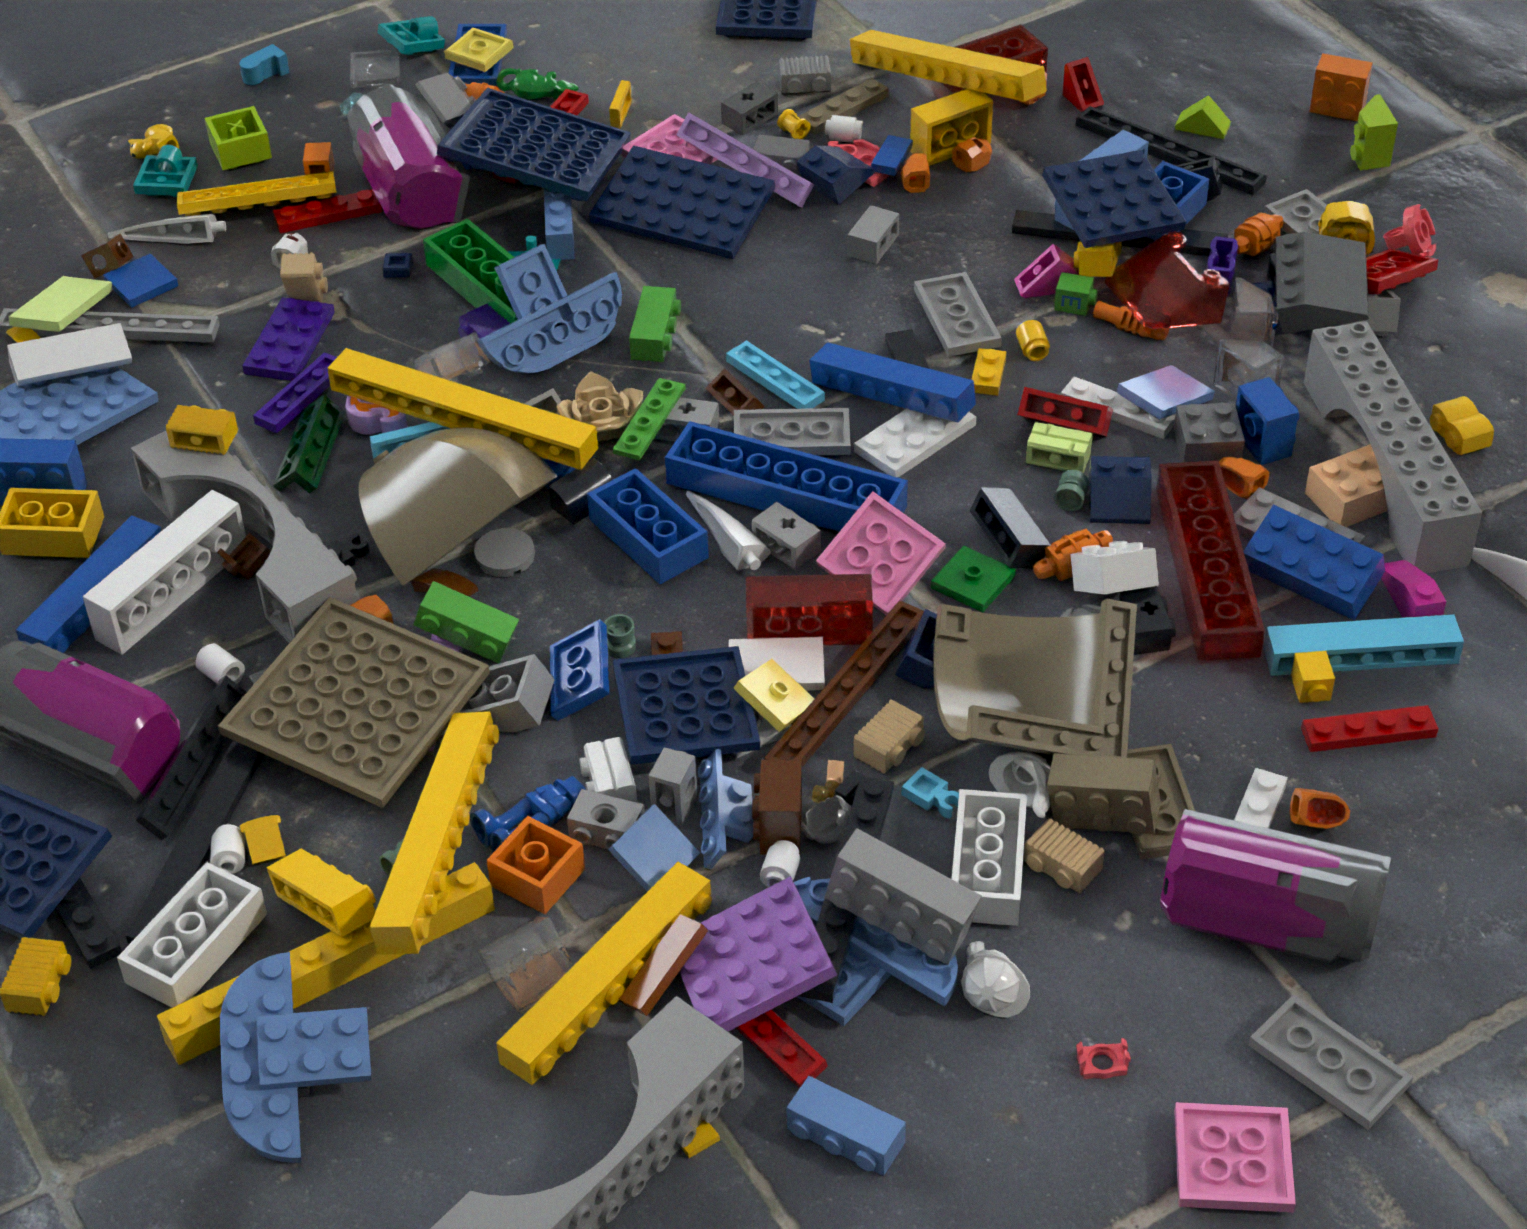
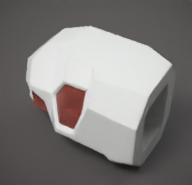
(288, 244)

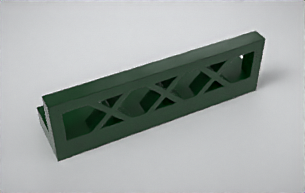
(310, 445)

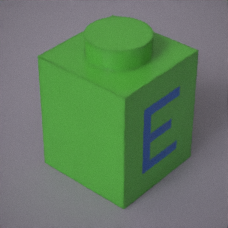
(1074, 294)

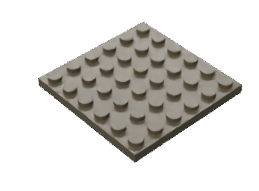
(354, 701)

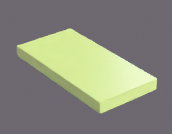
(60, 304)

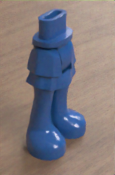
(545, 805)

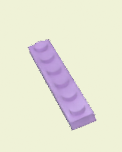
(744, 158)

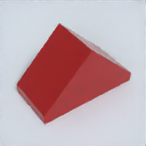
(1081, 85)

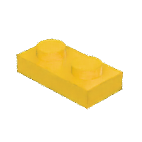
(988, 371)

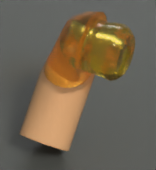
(834, 778)

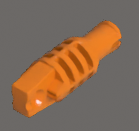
(1125, 320)

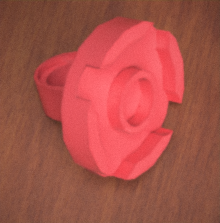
(1414, 233)

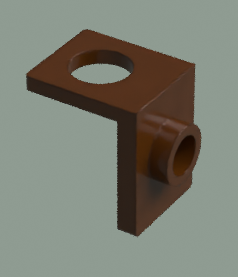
(115, 253)

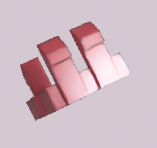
(1116, 1052)

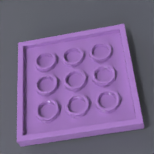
(756, 957)

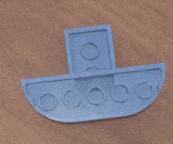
(549, 321)
(872, 960)
(274, 1051)

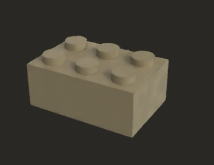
(1104, 793)

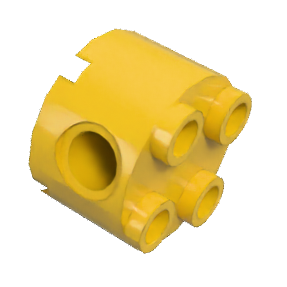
(1348, 221)

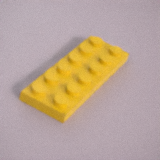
(246, 194)

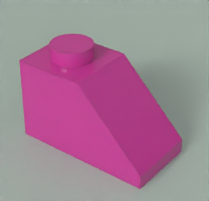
(1044, 273)

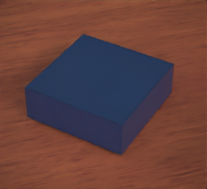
(397, 265)

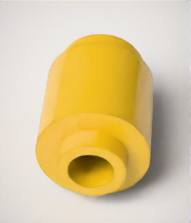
(1033, 340)

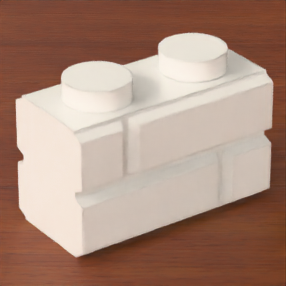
(608, 769)

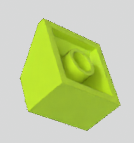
(1374, 135)

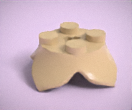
(602, 406)

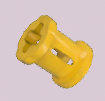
(793, 124)

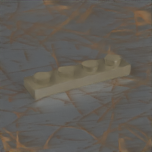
(846, 104)

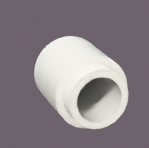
(843, 128)
(228, 848)
(780, 863)

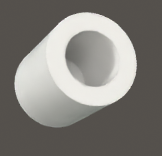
(217, 663)

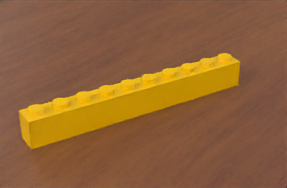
(949, 65)
(462, 407)
(434, 835)
(325, 965)

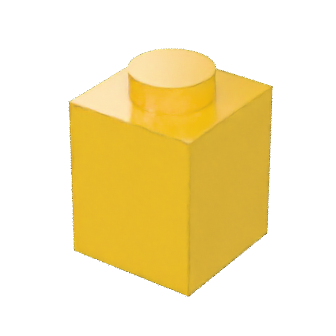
(1312, 676)

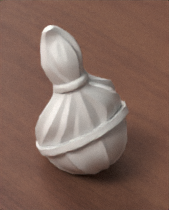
(1023, 774)
(994, 982)

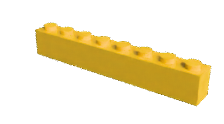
(600, 975)

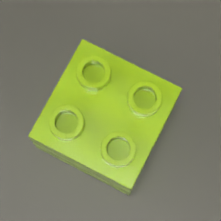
(238, 138)

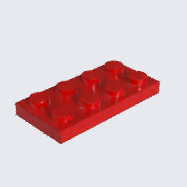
(1395, 267)

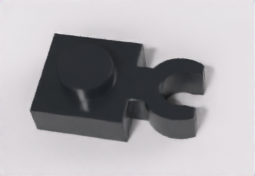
(350, 549)

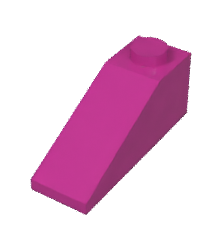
(1413, 590)

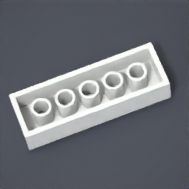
(164, 572)

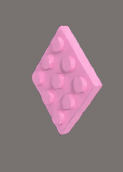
(664, 140)
(887, 546)
(1234, 1157)

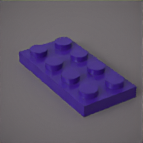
(288, 339)

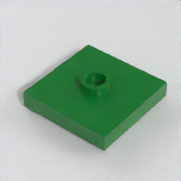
(973, 578)

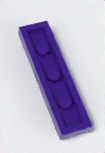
(295, 395)

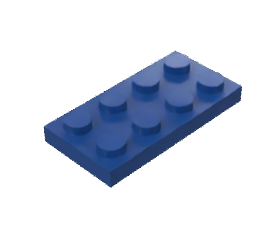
(470, 74)

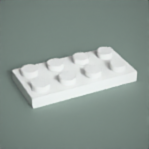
(909, 440)

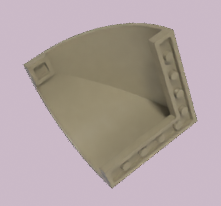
(443, 491)
(1037, 679)

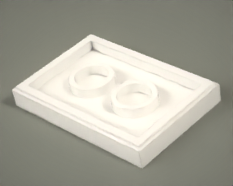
(797, 656)

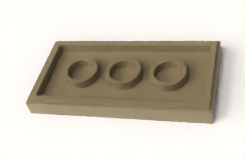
(1173, 800)

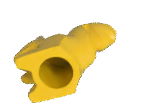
(155, 138)

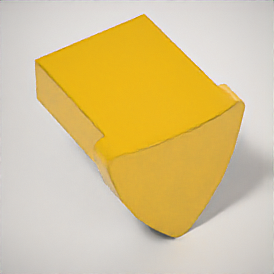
(264, 839)

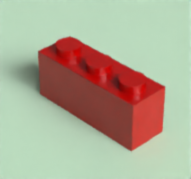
(1065, 411)

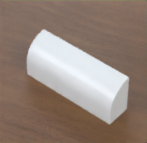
(68, 354)

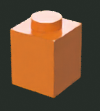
(318, 158)

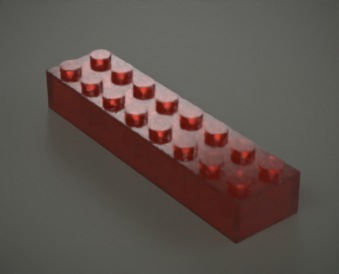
(1209, 561)

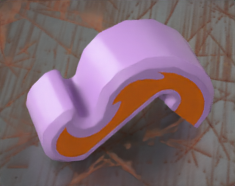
(372, 418)

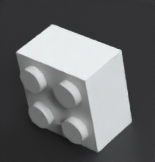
(1114, 568)

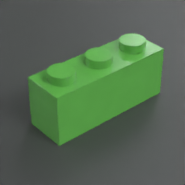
(654, 324)
(465, 622)

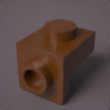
(245, 557)

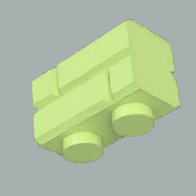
(1058, 447)

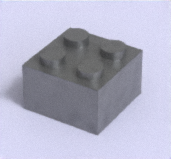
(1208, 432)

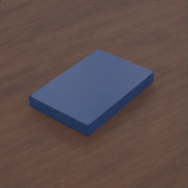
(579, 670)

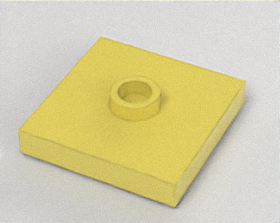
(479, 49)
(774, 694)

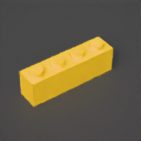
(322, 892)

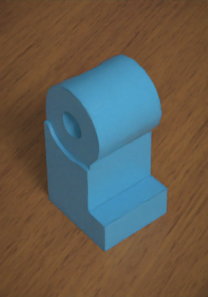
(263, 65)

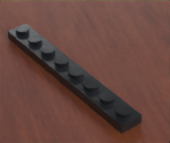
(836, 923)

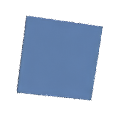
(652, 847)

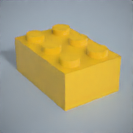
(948, 121)
(50, 522)

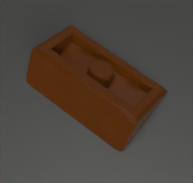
(732, 393)

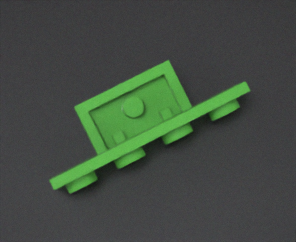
(649, 419)

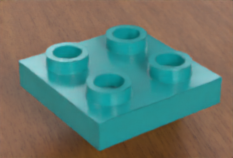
(413, 35)
(165, 173)

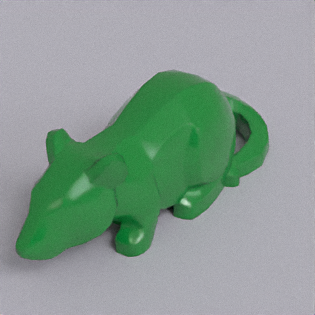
(531, 85)

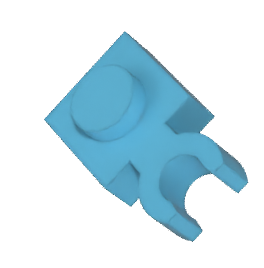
(929, 790)

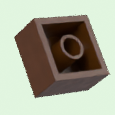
(778, 803)

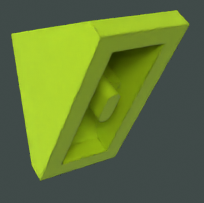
(1204, 119)

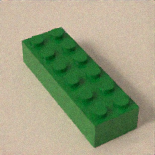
(466, 261)

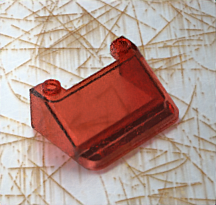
(1166, 289)

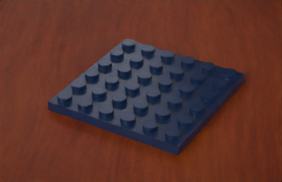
(534, 144)

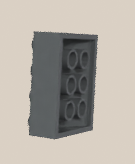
(1320, 281)

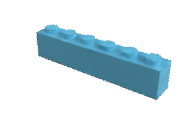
(1367, 643)

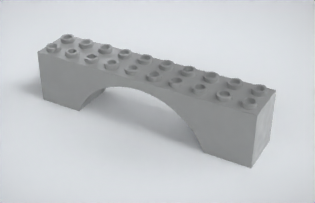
(1427, 501)
(299, 567)
(681, 1076)

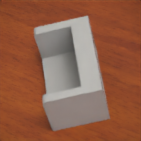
(873, 234)

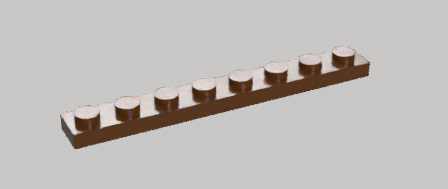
(847, 685)

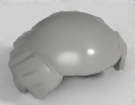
(827, 820)

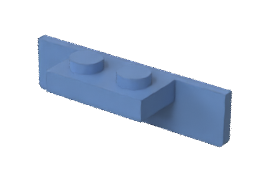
(724, 807)

